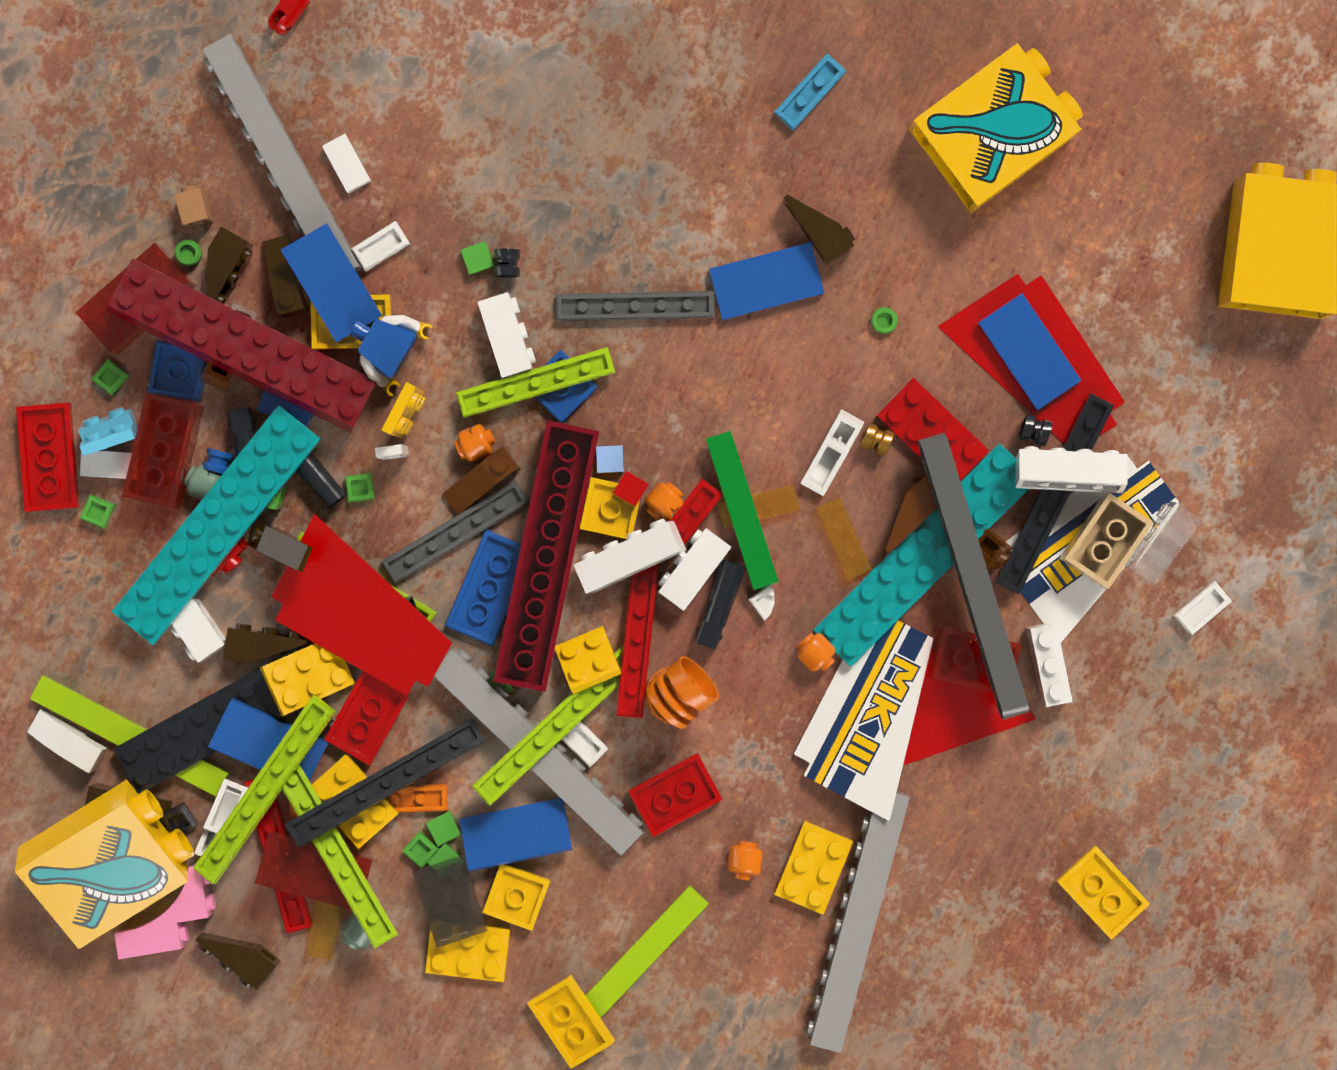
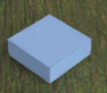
(610, 459)

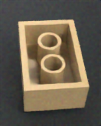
(1106, 540)

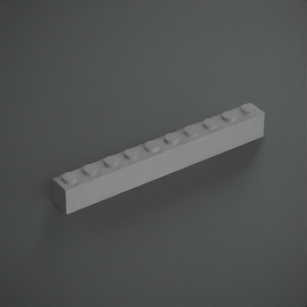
(271, 140)
(555, 768)
(855, 927)

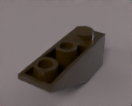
(224, 261)
(253, 645)
(246, 959)

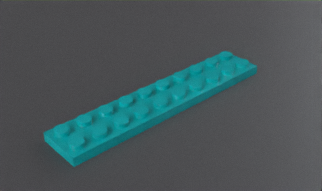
(216, 525)
(917, 562)

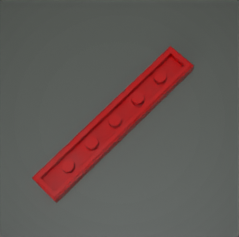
(637, 643)
(292, 907)

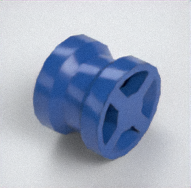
(217, 460)

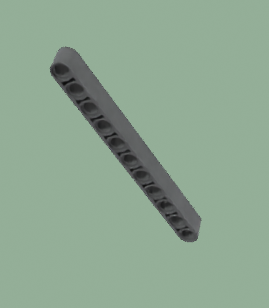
(973, 576)

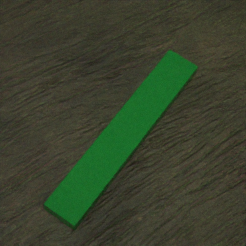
(742, 510)

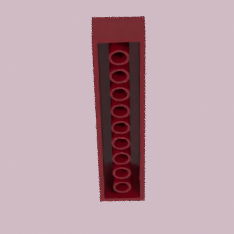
(240, 345)
(546, 556)

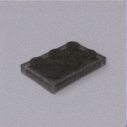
(450, 901)

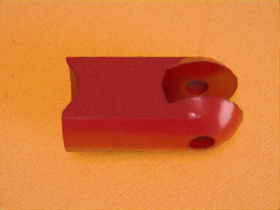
(286, 15)

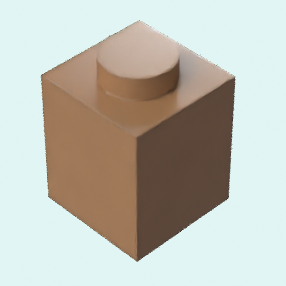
(193, 206)

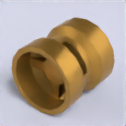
(876, 439)

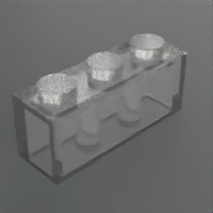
(1162, 542)

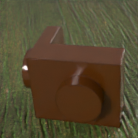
(994, 549)

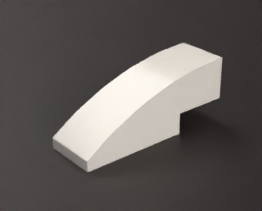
(832, 452)
(67, 741)
(225, 802)

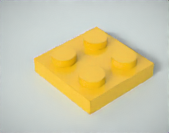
(606, 511)
(588, 660)
(516, 896)

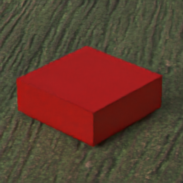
(630, 488)

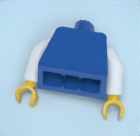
(387, 346)

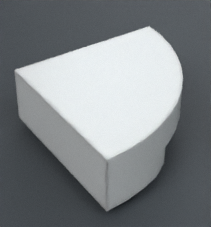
(764, 601)

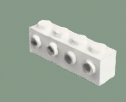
(1071, 470)
(629, 557)

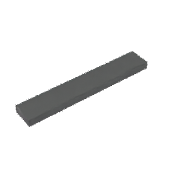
(635, 306)
(455, 532)

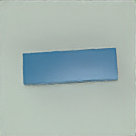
(810, 92)

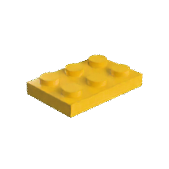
(324, 340)
(408, 402)
(305, 674)
(366, 824)
(813, 867)
(1102, 892)
(473, 957)
(571, 1021)

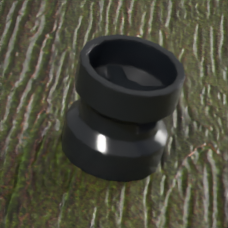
(506, 256)
(1035, 430)

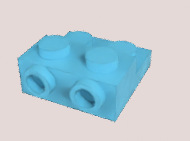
(107, 431)

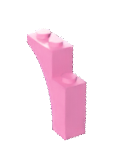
(168, 930)

